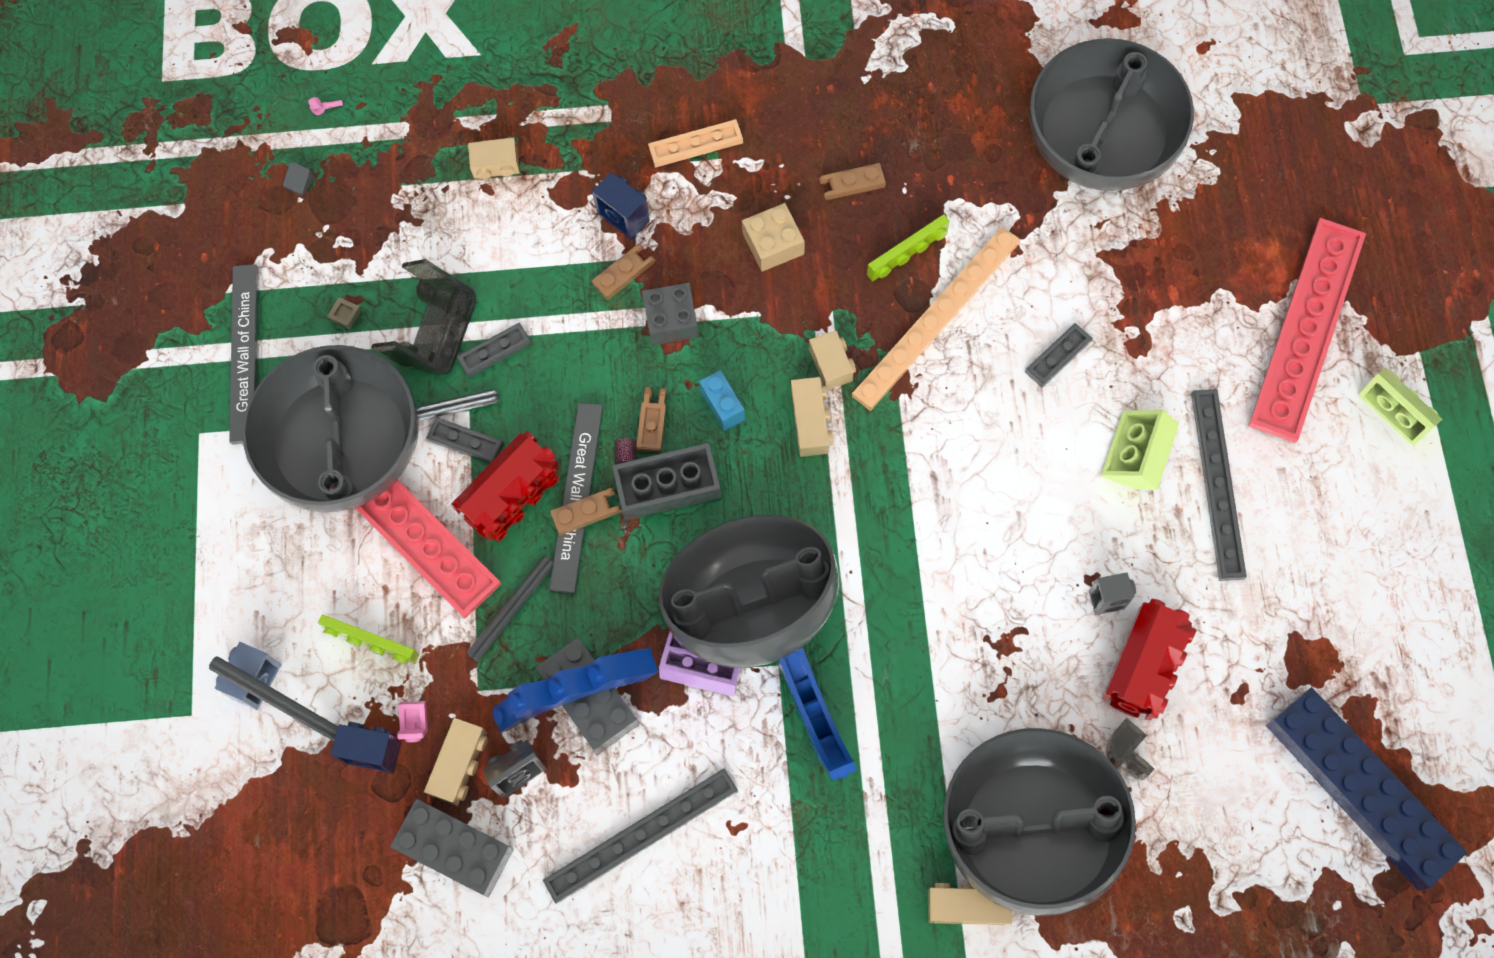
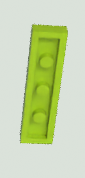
(914, 244)
(377, 644)

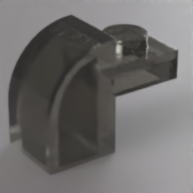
(1121, 749)

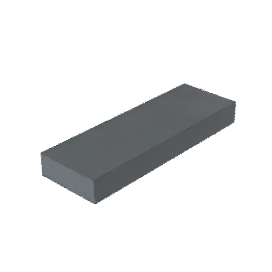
(494, 350)
(1058, 355)
(464, 440)

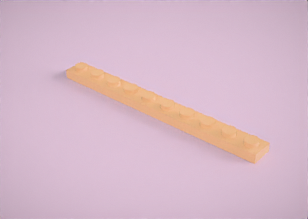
(935, 318)

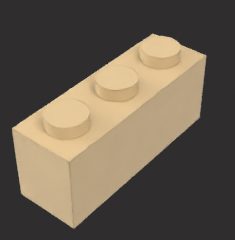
(811, 416)
(456, 762)
(964, 907)

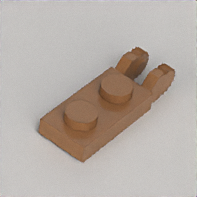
(651, 422)

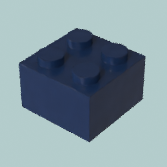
(621, 205)
(365, 747)

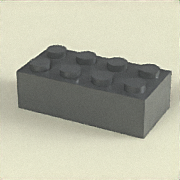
(667, 481)
(600, 716)
(452, 848)

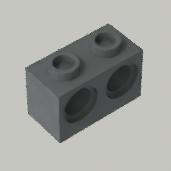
(1112, 593)

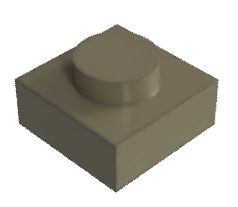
(344, 313)

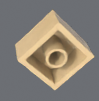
(773, 237)

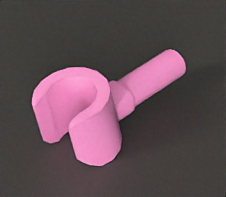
(319, 108)

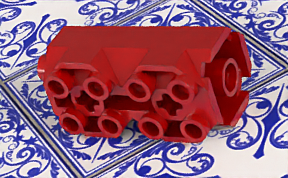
(506, 485)
(1149, 659)

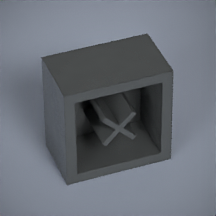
(670, 314)

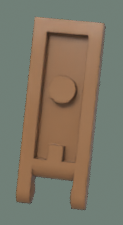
(854, 181)
(622, 272)
(584, 512)

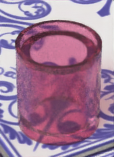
(624, 450)

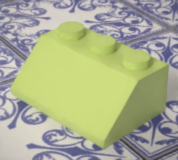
(1400, 406)
(1140, 448)

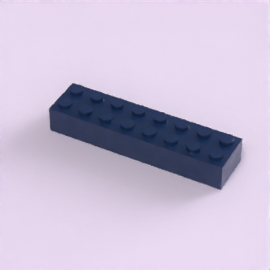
(1366, 790)

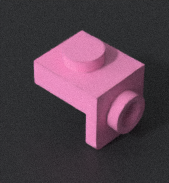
(412, 720)

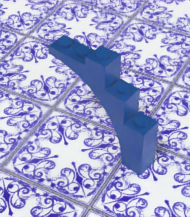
(573, 684)
(815, 716)

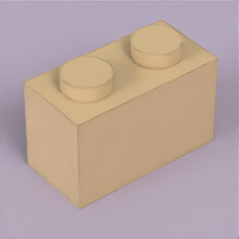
(493, 158)
(831, 360)

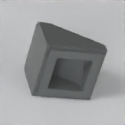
(298, 178)

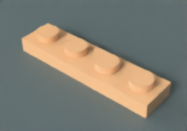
(695, 143)

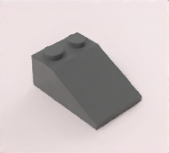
(513, 769)

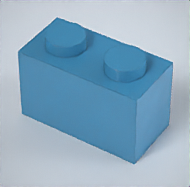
(722, 400)

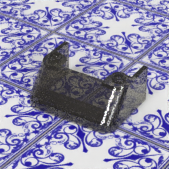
(442, 325)

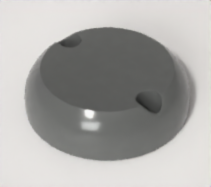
(1110, 114)
(330, 428)
(750, 590)
(1039, 821)

